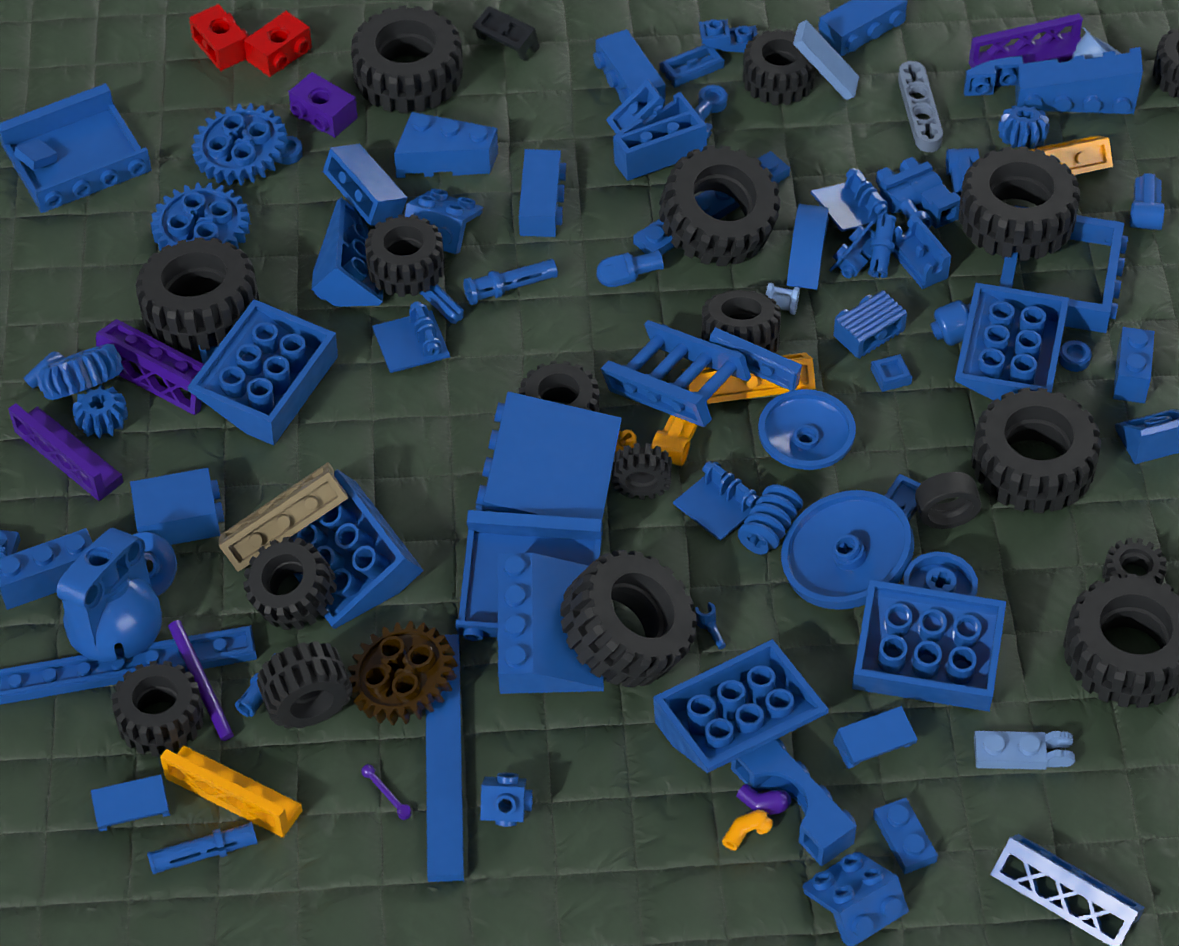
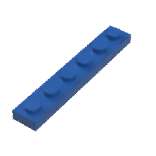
(711, 202)

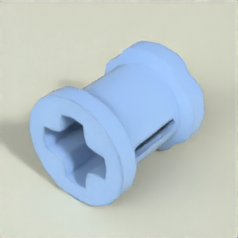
(784, 297)

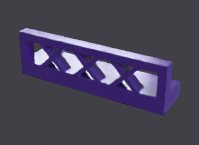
(1048, 47)
(153, 358)
(65, 451)

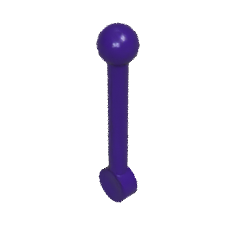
(403, 810)

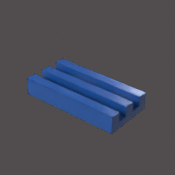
(693, 68)

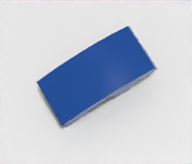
(719, 36)
(998, 72)

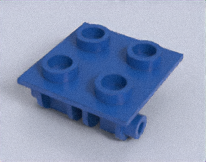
(852, 202)
(411, 339)
(717, 501)

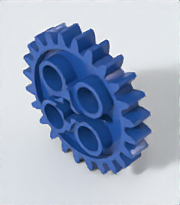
(240, 144)
(200, 214)

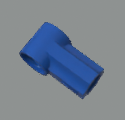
(957, 164)
(1146, 208)

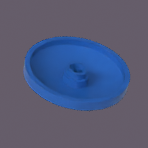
(844, 544)

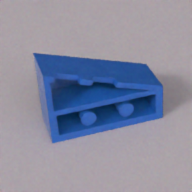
(445, 145)

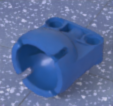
(110, 598)

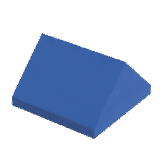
(1151, 436)

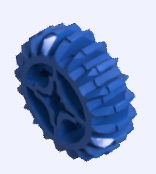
(79, 371)

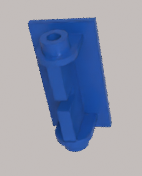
(849, 258)

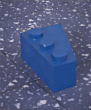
(659, 139)

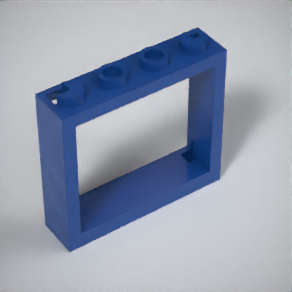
(1081, 313)

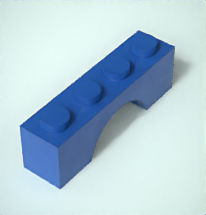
(826, 827)

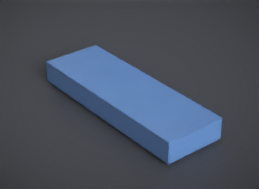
(826, 60)

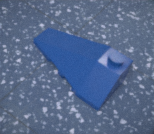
(342, 265)

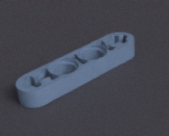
(917, 106)

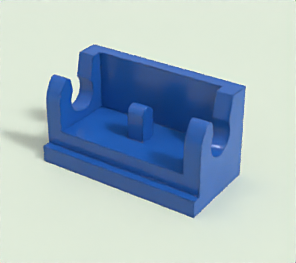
(921, 253)
(874, 736)
(130, 801)

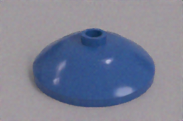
(809, 418)

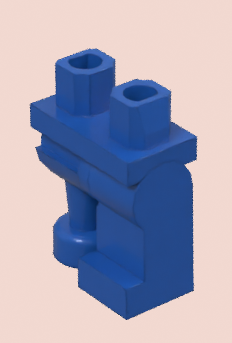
(920, 187)

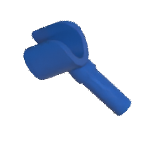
(708, 622)

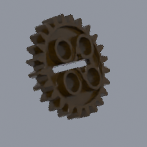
(395, 666)

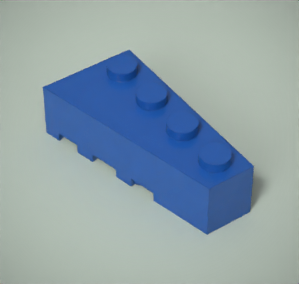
(1082, 84)

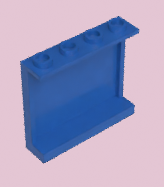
(90, 143)
(549, 459)
(501, 532)

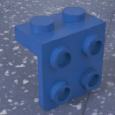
(446, 214)
(859, 896)

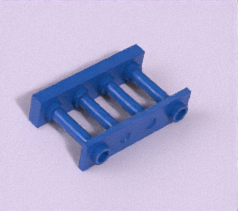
(674, 397)

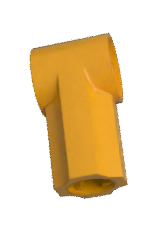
(675, 439)

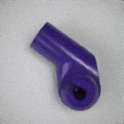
(770, 802)

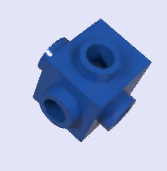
(494, 795)

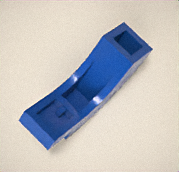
(807, 246)

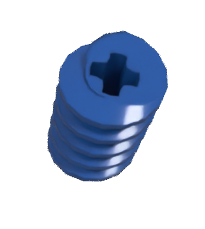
(769, 519)

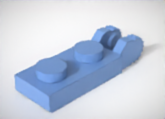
(1022, 749)

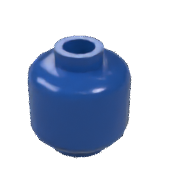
(951, 322)

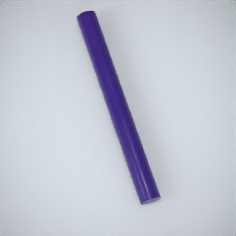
(205, 689)

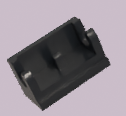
(507, 31)

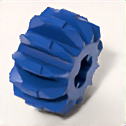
(1023, 127)
(100, 411)

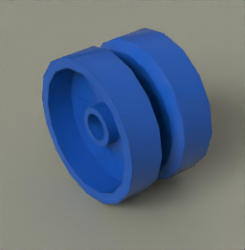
(942, 572)

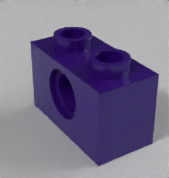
(323, 104)

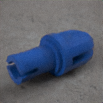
(625, 268)

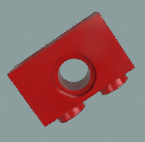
(219, 36)
(278, 43)

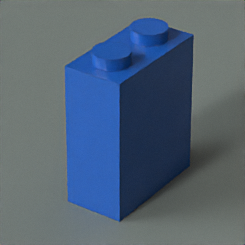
(178, 506)

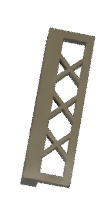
(282, 516)

